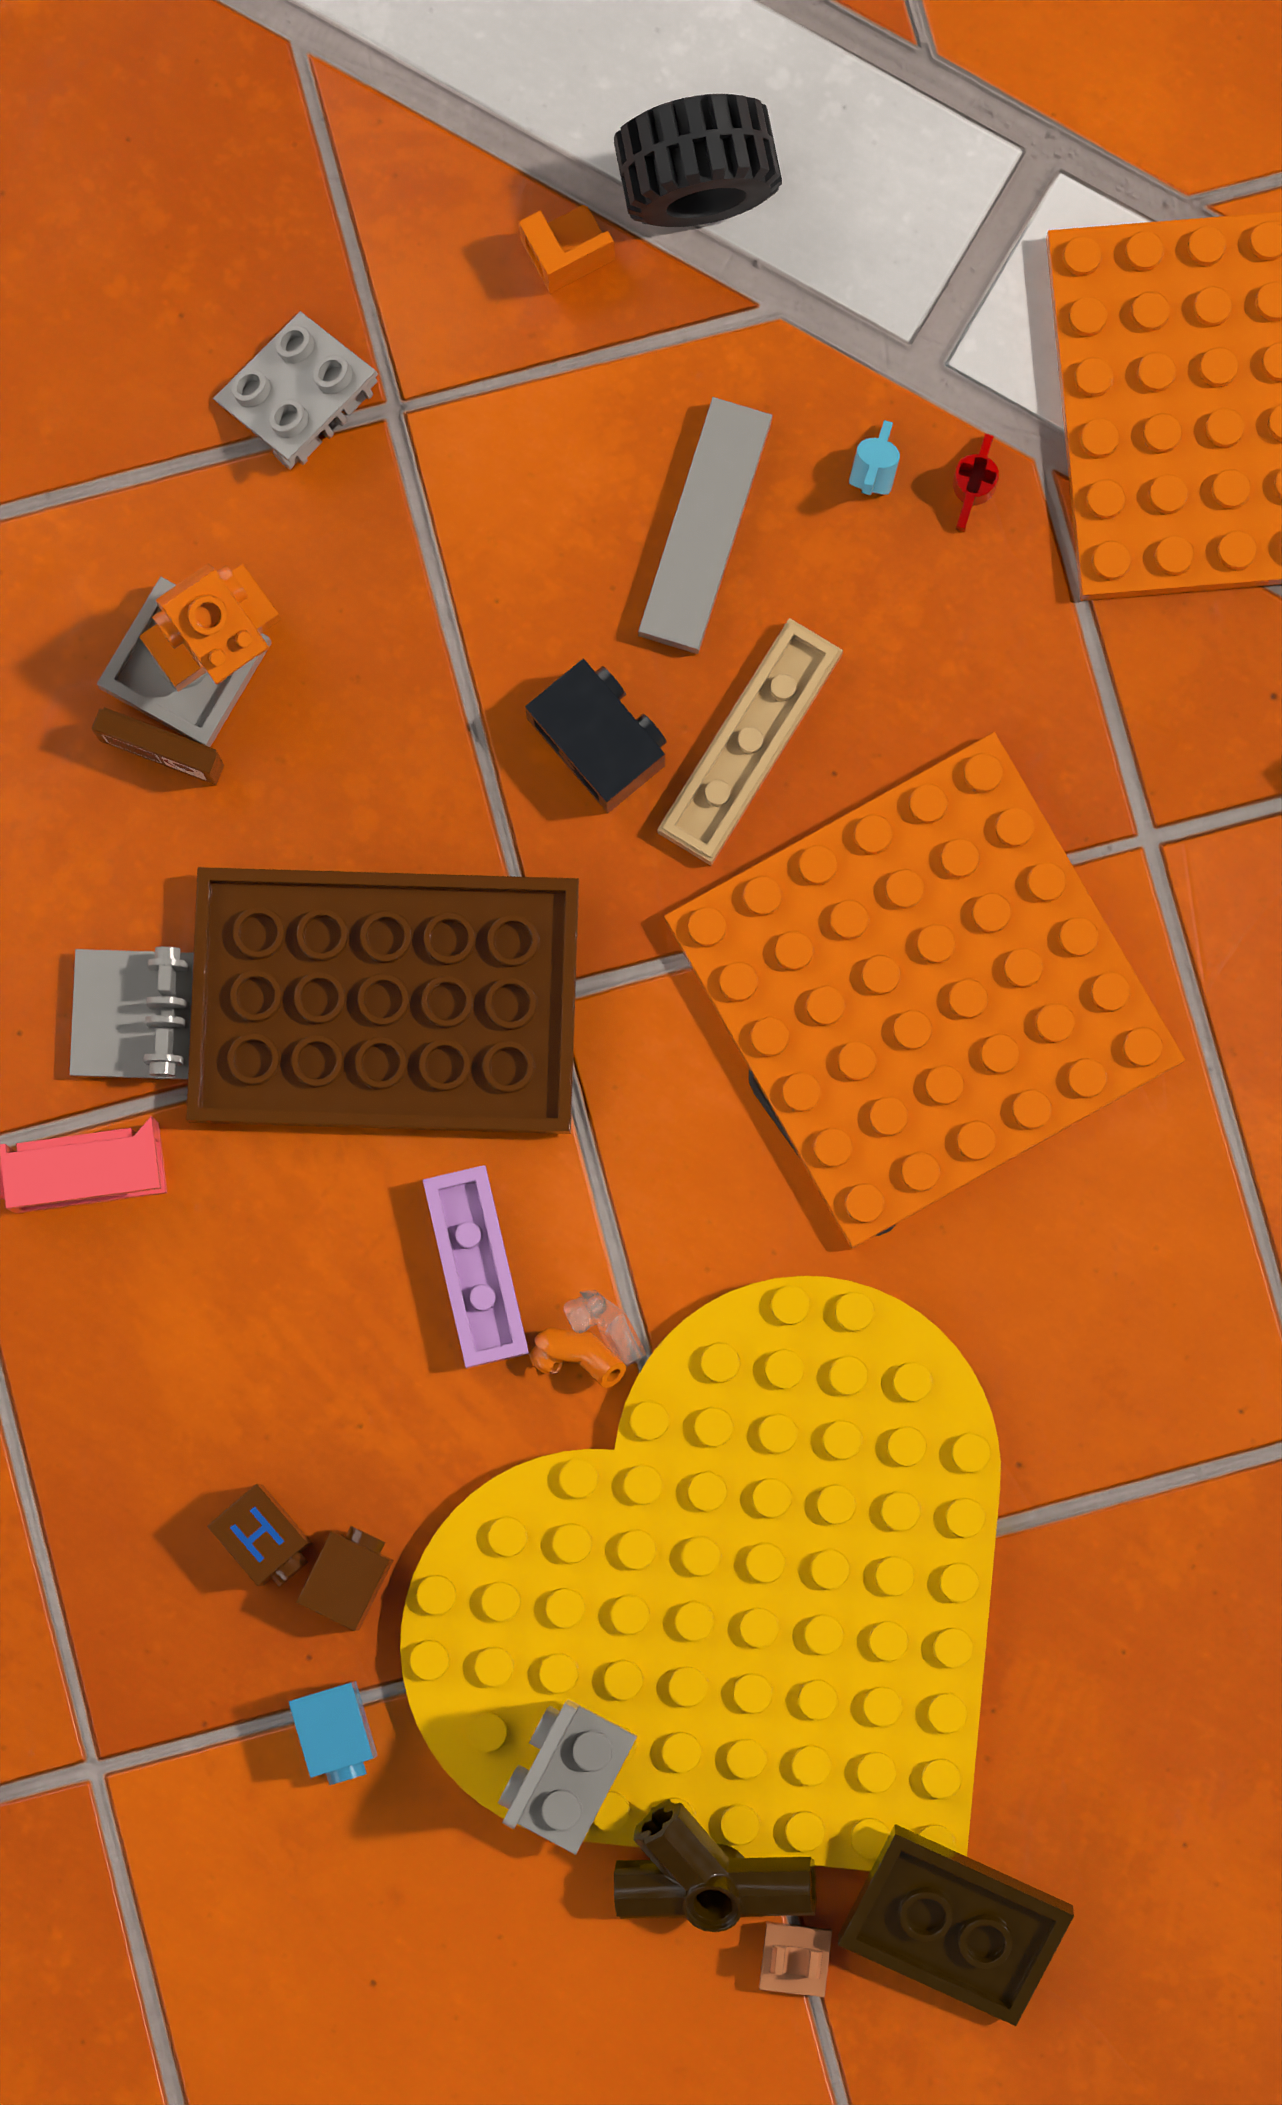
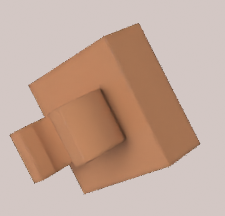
(795, 1959)

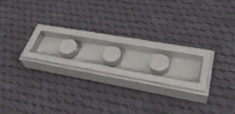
(705, 525)

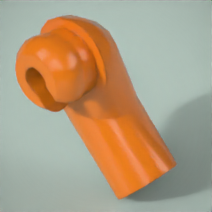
(584, 1348)

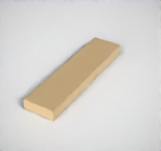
(750, 741)

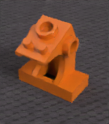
(209, 625)

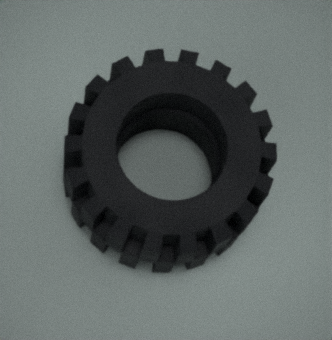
(697, 160)

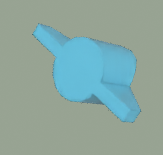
(875, 463)

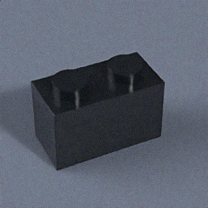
(597, 733)

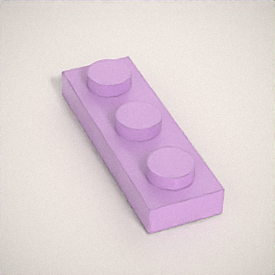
(475, 1266)

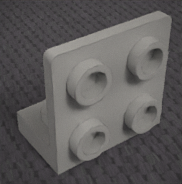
(569, 1776)

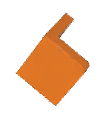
(565, 246)

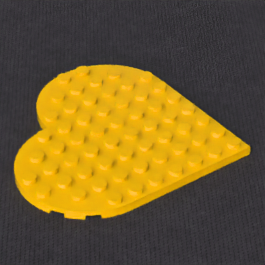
(751, 1583)

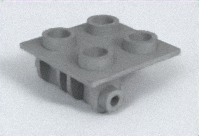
(298, 389)
(131, 1013)

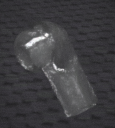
(610, 1321)

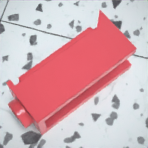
(83, 1169)

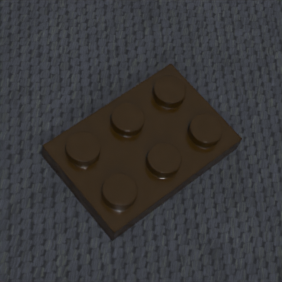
(955, 1925)

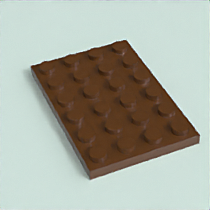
(383, 1000)

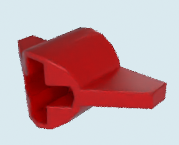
(975, 480)

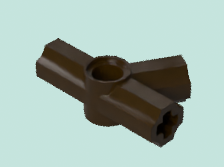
(704, 1879)

